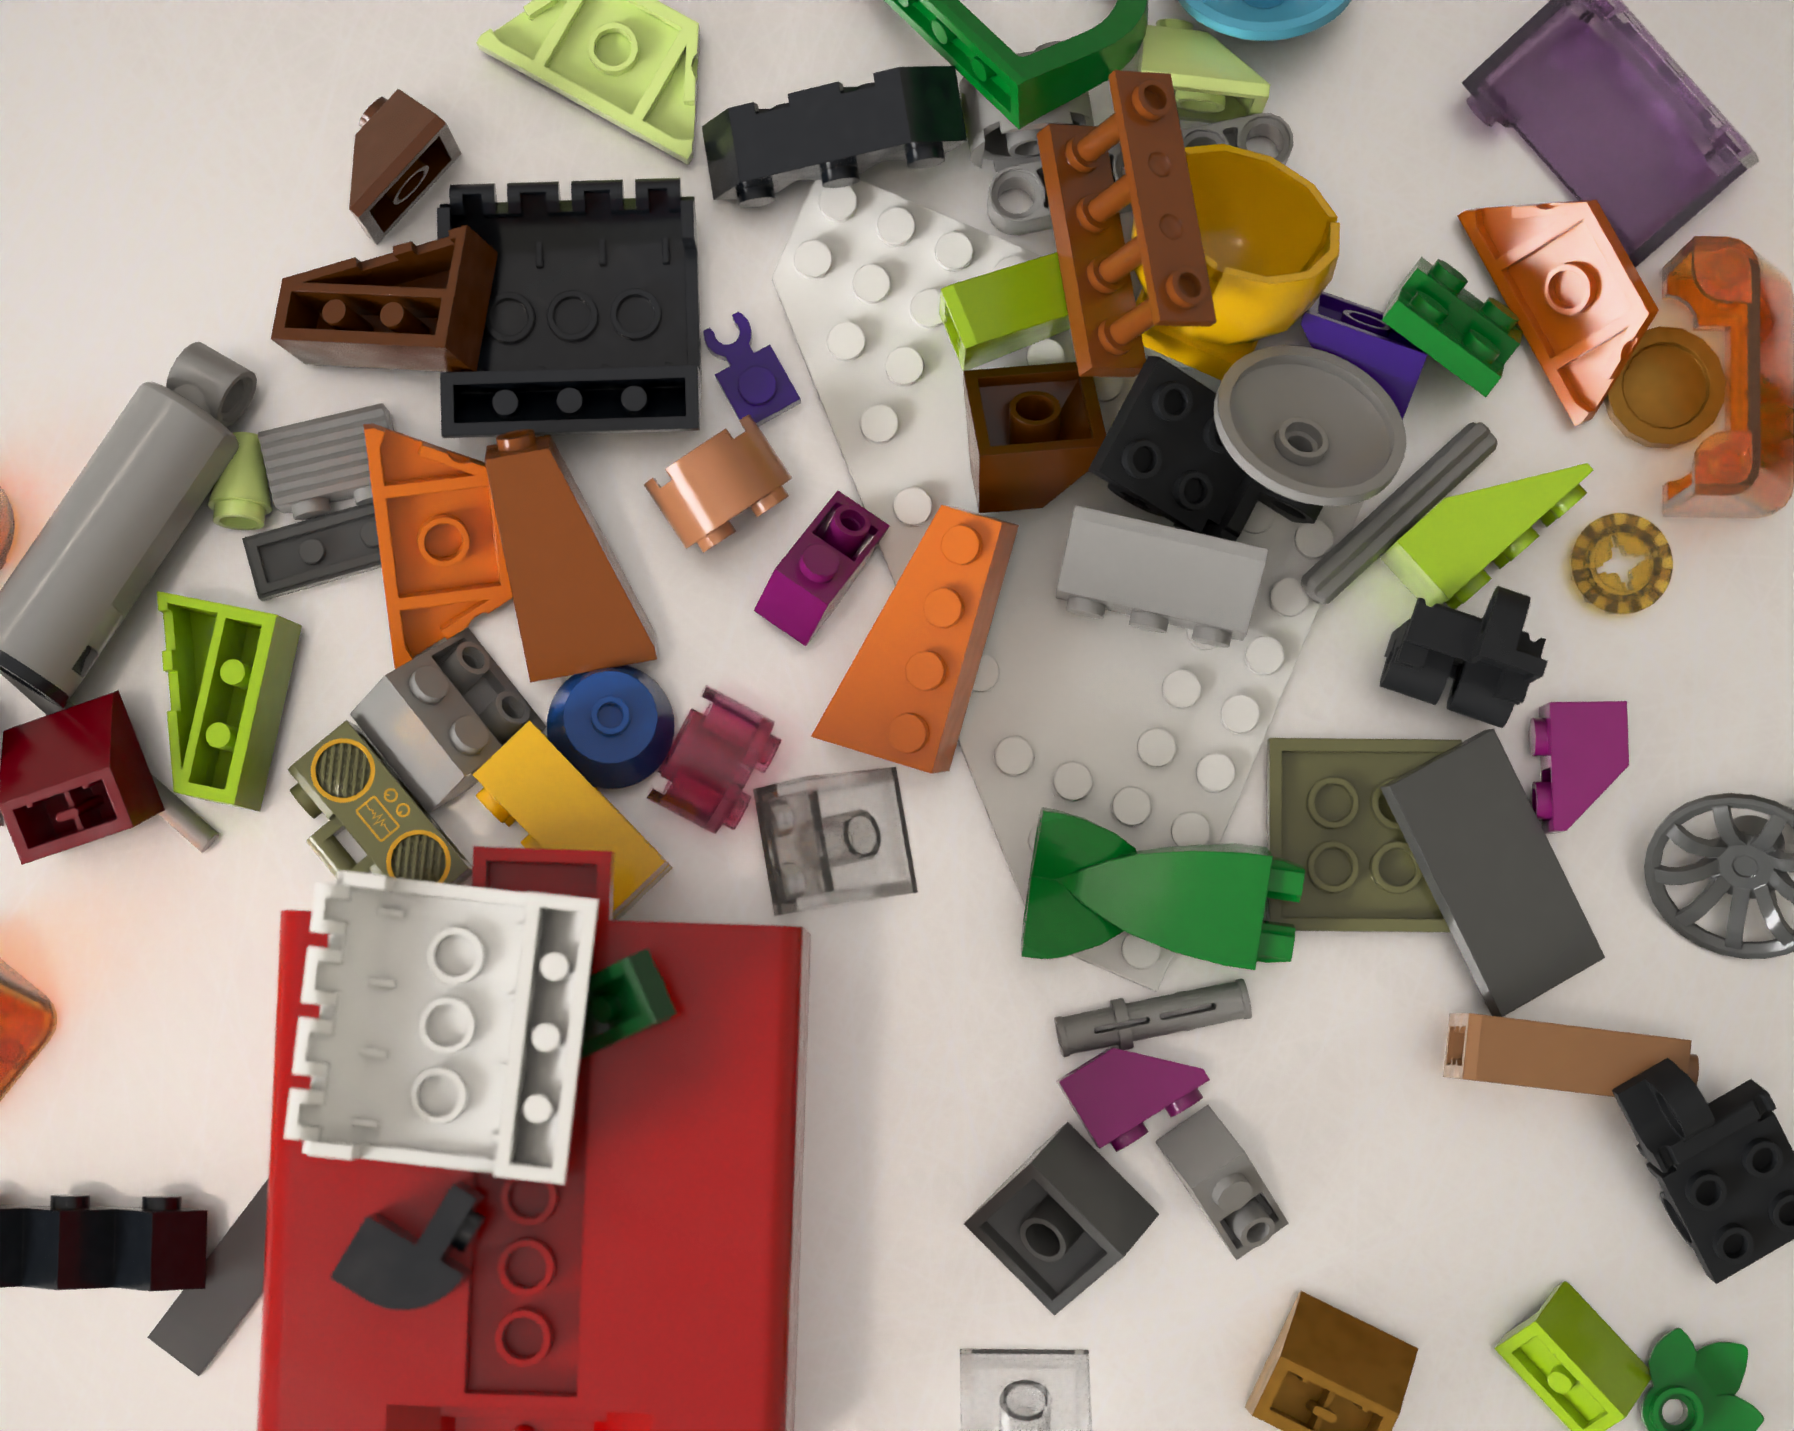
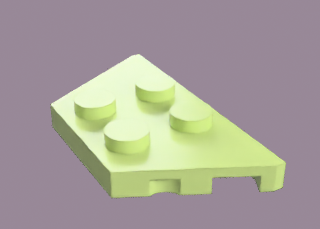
(614, 58)

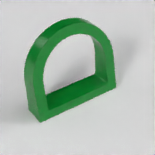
(1034, 83)

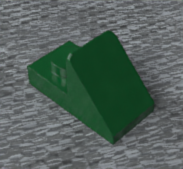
(624, 1002)

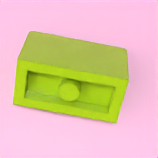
(1575, 1362)

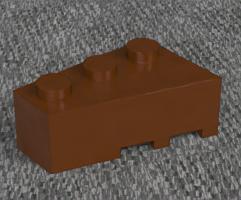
(392, 311)

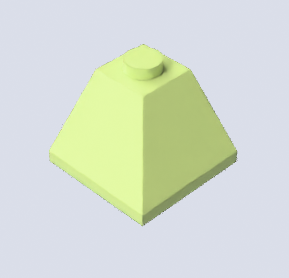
(1205, 74)

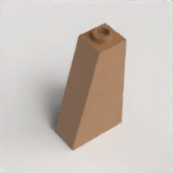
(1555, 1054)

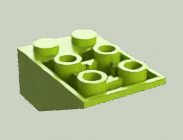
(1464, 533)

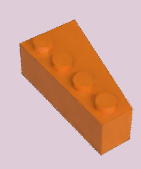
(924, 651)

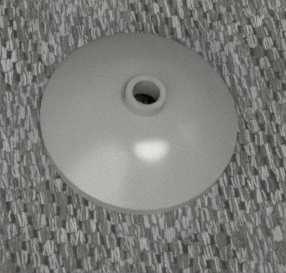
(1309, 425)

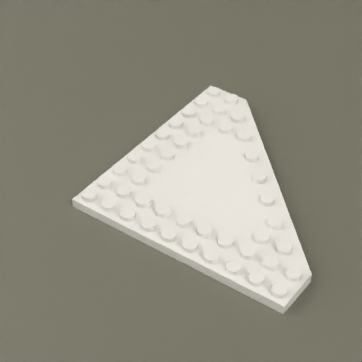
(1064, 704)

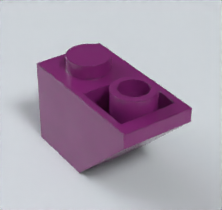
(820, 568)
(1580, 756)
(1125, 1089)

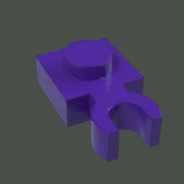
(753, 381)

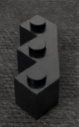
(834, 133)
(103, 1246)

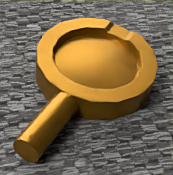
(1667, 389)

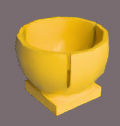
(1265, 251)

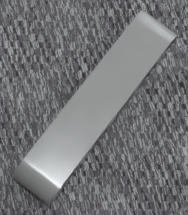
(1031, 179)

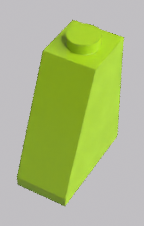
(1004, 310)

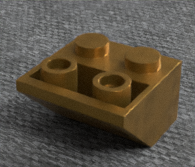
(1332, 1373)

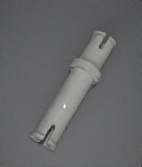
(1077, 1033)

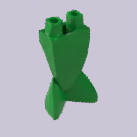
(1182, 898)

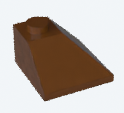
(396, 161)
(1029, 433)

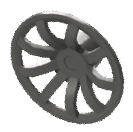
(1742, 862)

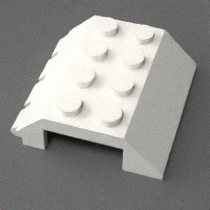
(443, 1026)

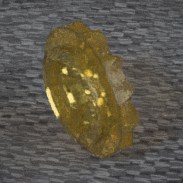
(1633, 537)

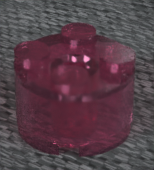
(714, 761)

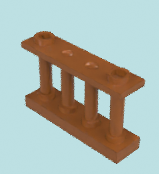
(1090, 233)

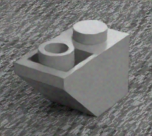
(1222, 1182)

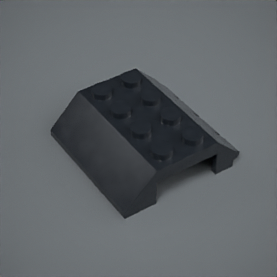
(584, 311)

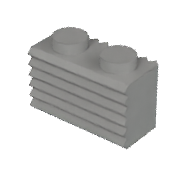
(320, 461)

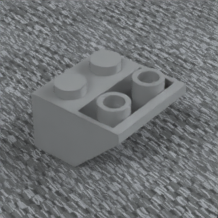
(443, 718)

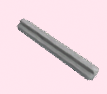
(1399, 513)

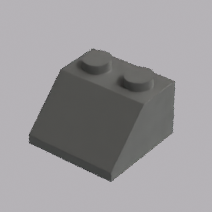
(1062, 1219)

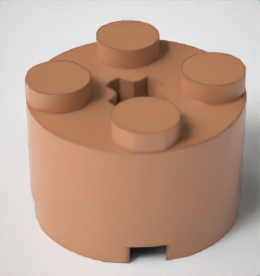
(719, 484)

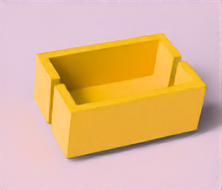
(562, 810)

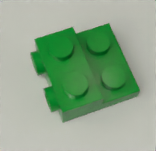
(1453, 324)

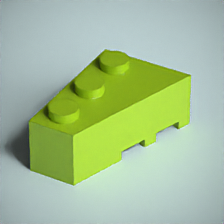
(226, 696)

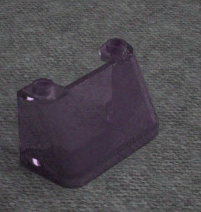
(1612, 118)

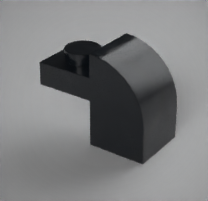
(409, 1271)

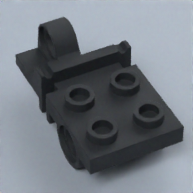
(1173, 463)
(1483, 656)
(1718, 1163)

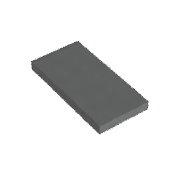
(1492, 872)

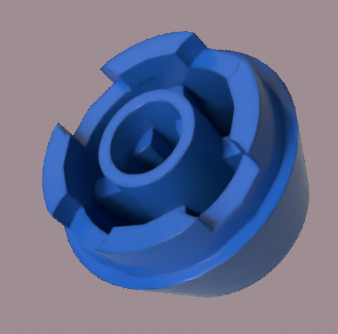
(612, 725)

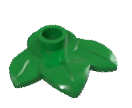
(1702, 1382)

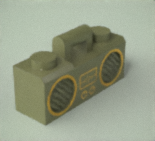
(366, 797)

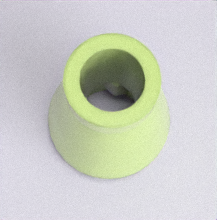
(242, 490)

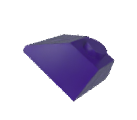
(1367, 342)

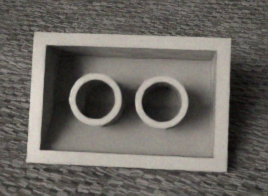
(1160, 576)

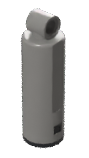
(120, 521)

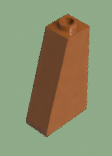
(562, 574)

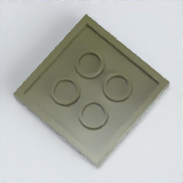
(1339, 827)

